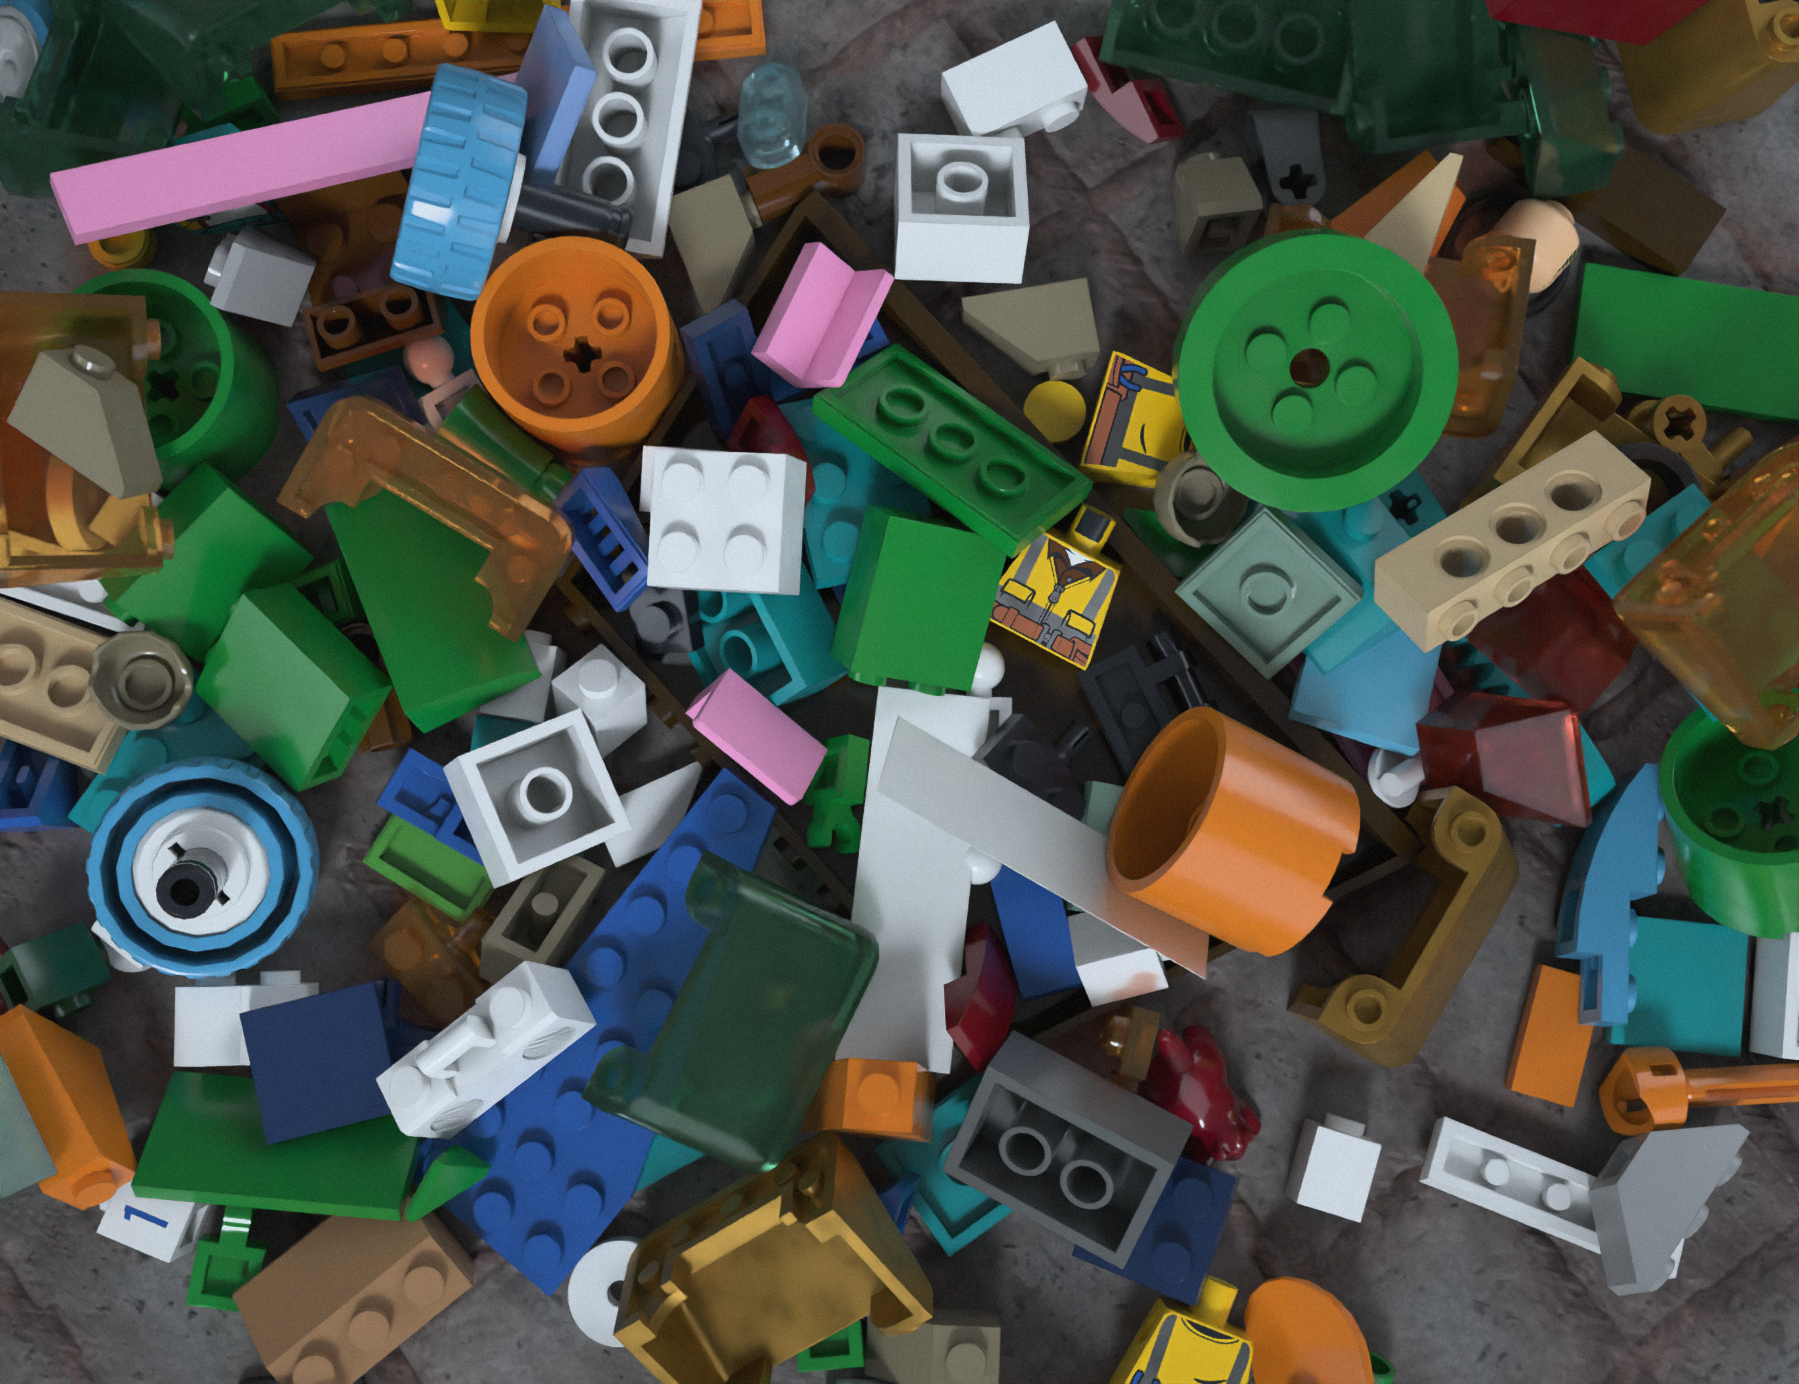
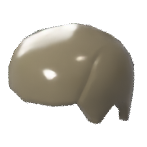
(1196, 502)
(140, 680)

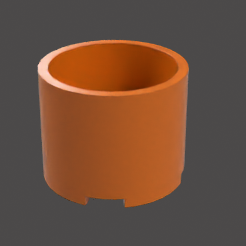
(542, 319)
(1231, 832)

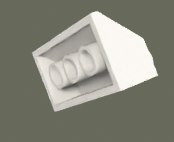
(636, 109)

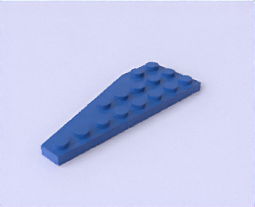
(555, 1157)

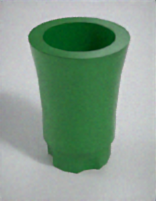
(498, 441)

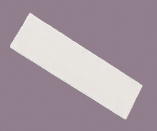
(1026, 837)
(911, 894)

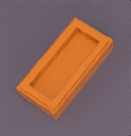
(1550, 1040)

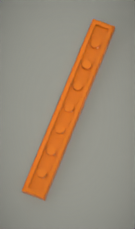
(409, 51)

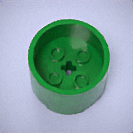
(216, 364)
(1734, 825)

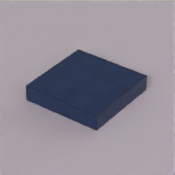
(318, 1060)

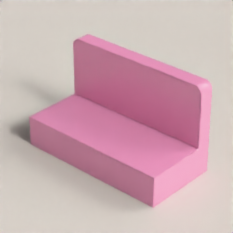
(821, 319)
(757, 735)

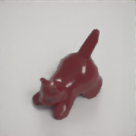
(1193, 1085)

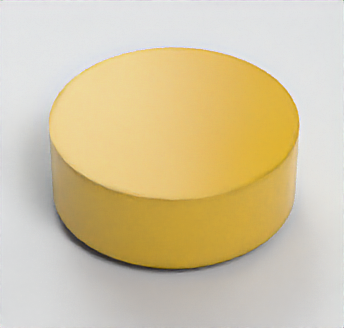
(126, 250)
(1056, 411)

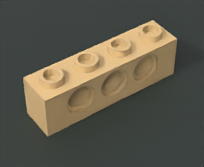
(1511, 541)

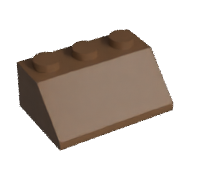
(351, 1295)

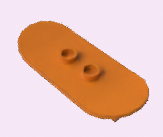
(1304, 1336)

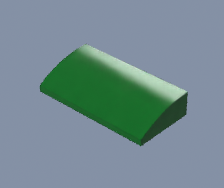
(428, 609)

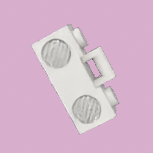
(486, 1051)

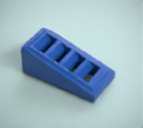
(603, 490)

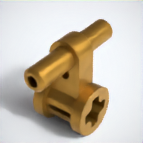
(1685, 433)

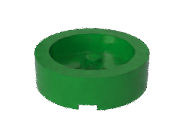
(1383, 381)

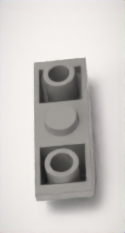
(259, 276)
(1655, 1197)

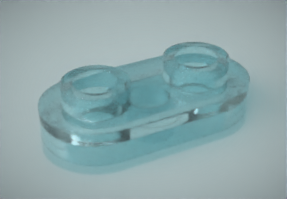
(772, 116)

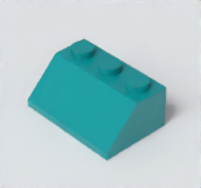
(1354, 541)
(769, 641)

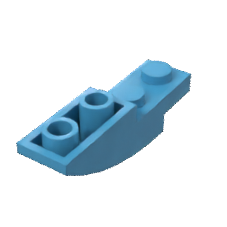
(1610, 868)

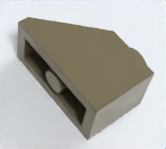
(1213, 204)
(715, 238)
(1038, 327)
(89, 420)
(541, 918)
(946, 1349)

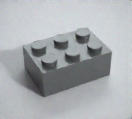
(1067, 1148)

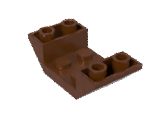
(353, 297)

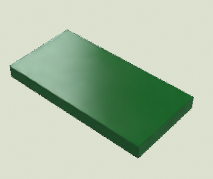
(1690, 338)
(953, 449)
(215, 1151)

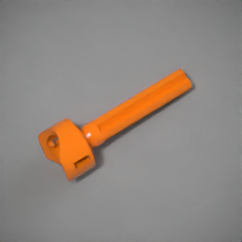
(1666, 1091)

